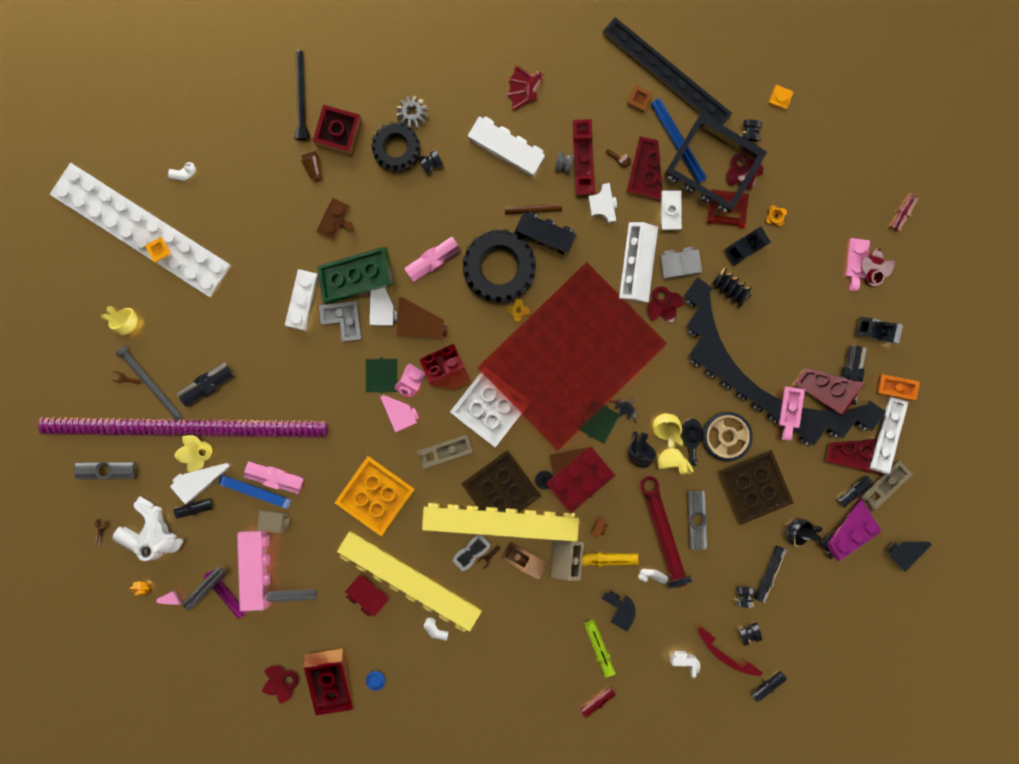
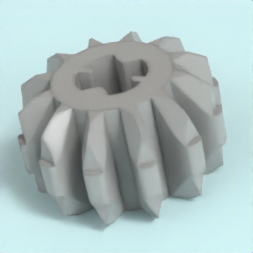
(419, 109)

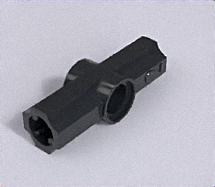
(854, 365)
(205, 384)

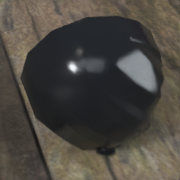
(640, 452)
(800, 531)

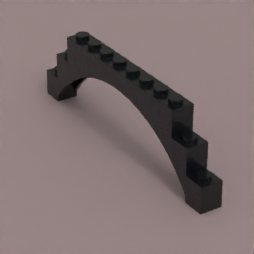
(714, 358)

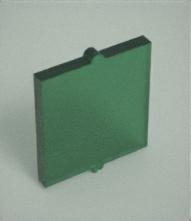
(381, 375)
(600, 424)

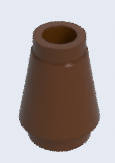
(312, 164)

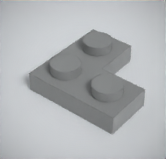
(345, 314)

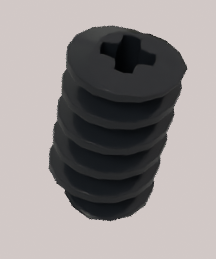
(732, 287)

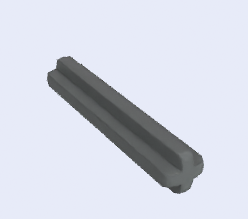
(204, 588)
(292, 595)

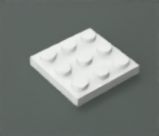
(486, 410)

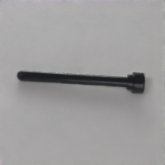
(301, 132)

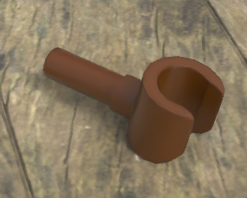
(624, 161)
(123, 378)
(100, 531)
(488, 557)

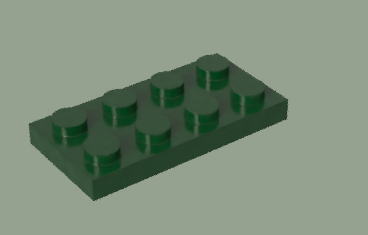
(355, 275)

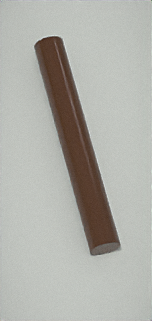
(533, 208)

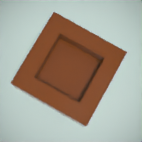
(639, 98)
(599, 527)

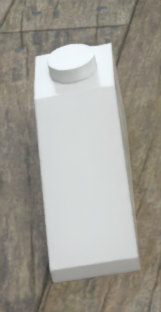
(382, 309)
(193, 483)

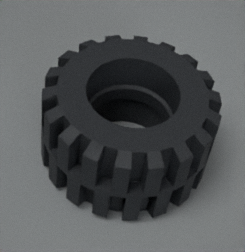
(395, 163)

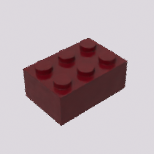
(580, 479)

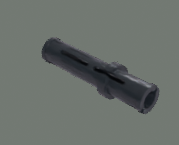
(772, 570)

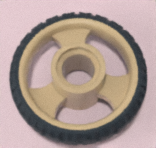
(717, 422)

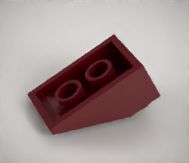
(328, 681)

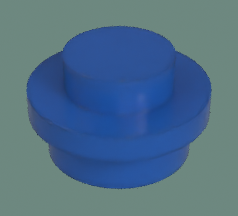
(375, 680)

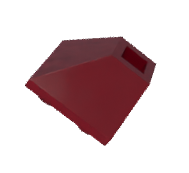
(445, 368)

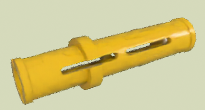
(610, 559)

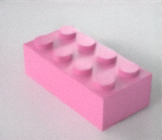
(253, 570)

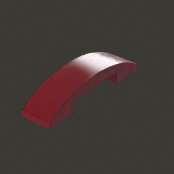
(583, 157)
(745, 667)

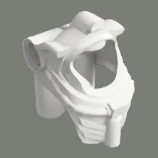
(153, 535)

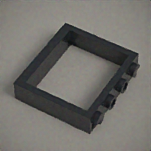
(730, 137)

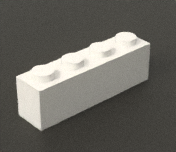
(505, 146)
(638, 262)

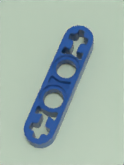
(254, 491)

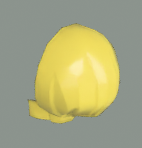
(122, 321)
(668, 428)
(674, 458)

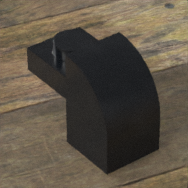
(747, 245)
(879, 331)
(625, 612)

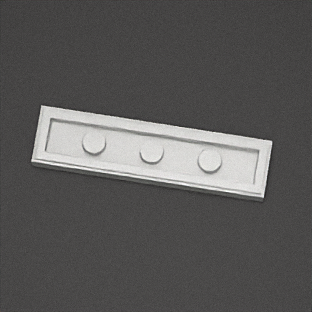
(889, 435)

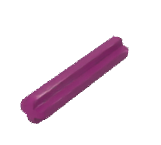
(227, 597)

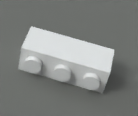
(301, 300)

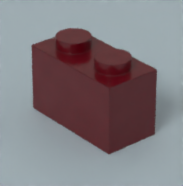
(366, 595)

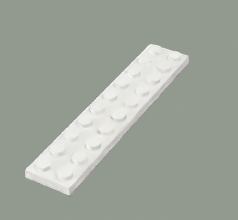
(139, 228)

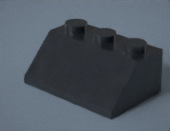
(545, 233)

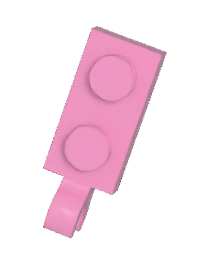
(857, 250)
(791, 411)

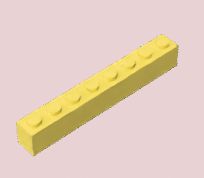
(500, 523)
(409, 581)

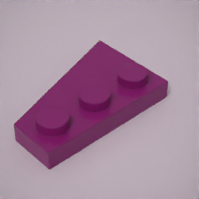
(854, 532)

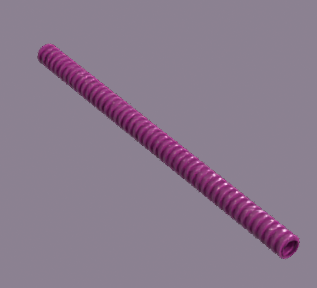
(181, 427)

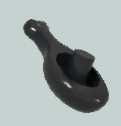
(692, 436)

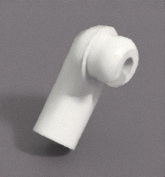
(184, 174)
(654, 574)
(433, 631)

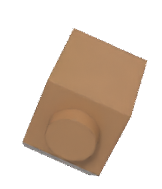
(524, 560)

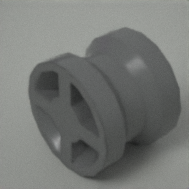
(564, 162)

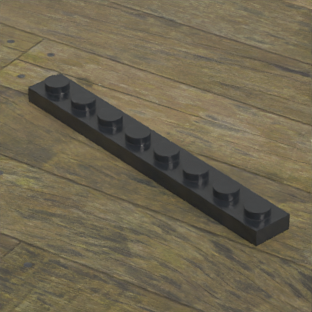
(666, 71)

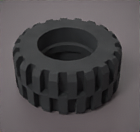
(499, 240)

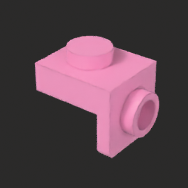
(410, 381)

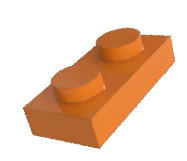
(898, 387)

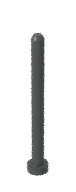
(122, 352)

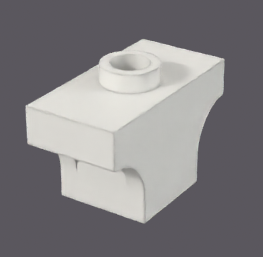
(603, 204)
(670, 210)

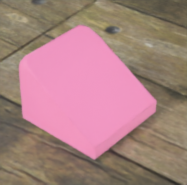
(170, 598)

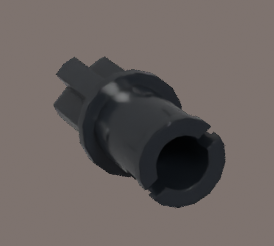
(855, 491)
(193, 508)
(769, 686)

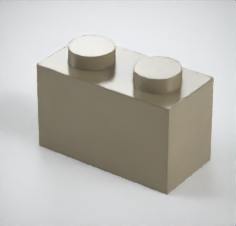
(273, 521)
(567, 560)

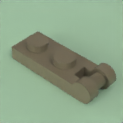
(445, 451)
(886, 485)

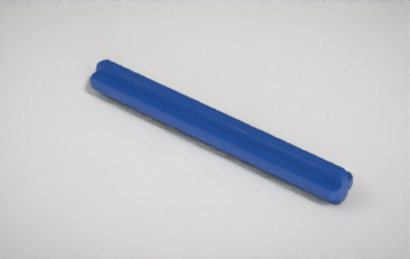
(678, 140)

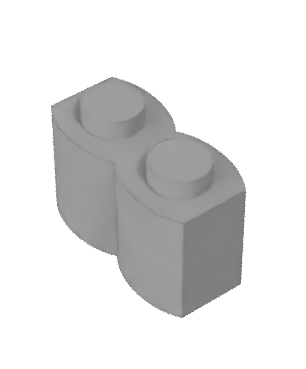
(681, 263)
(466, 556)

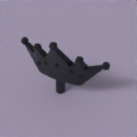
(625, 408)

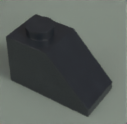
(906, 553)

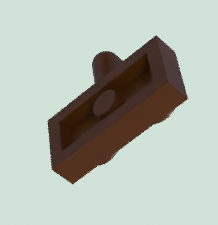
(334, 219)

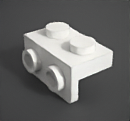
(681, 658)

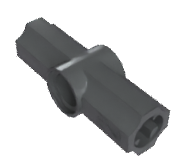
(117, 470)
(697, 533)

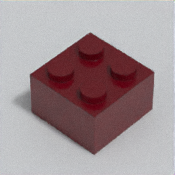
(337, 129)

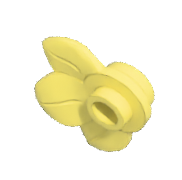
(190, 453)

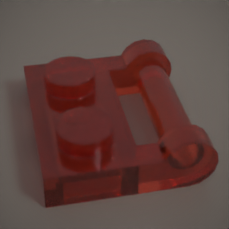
(741, 207)

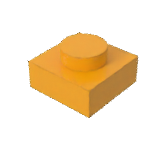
(780, 97)
(158, 249)

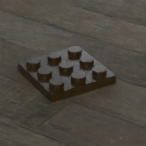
(501, 485)
(755, 487)

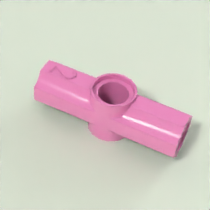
(432, 259)
(273, 477)

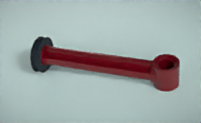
(664, 534)

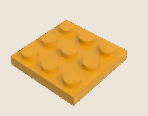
(374, 496)

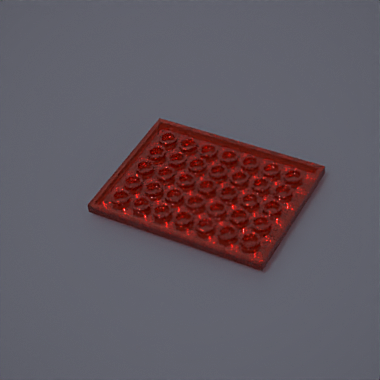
(572, 356)

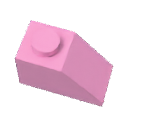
(399, 413)

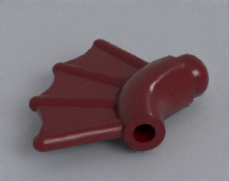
(523, 87)

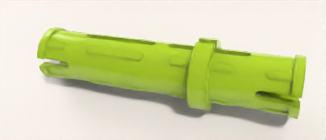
(603, 658)

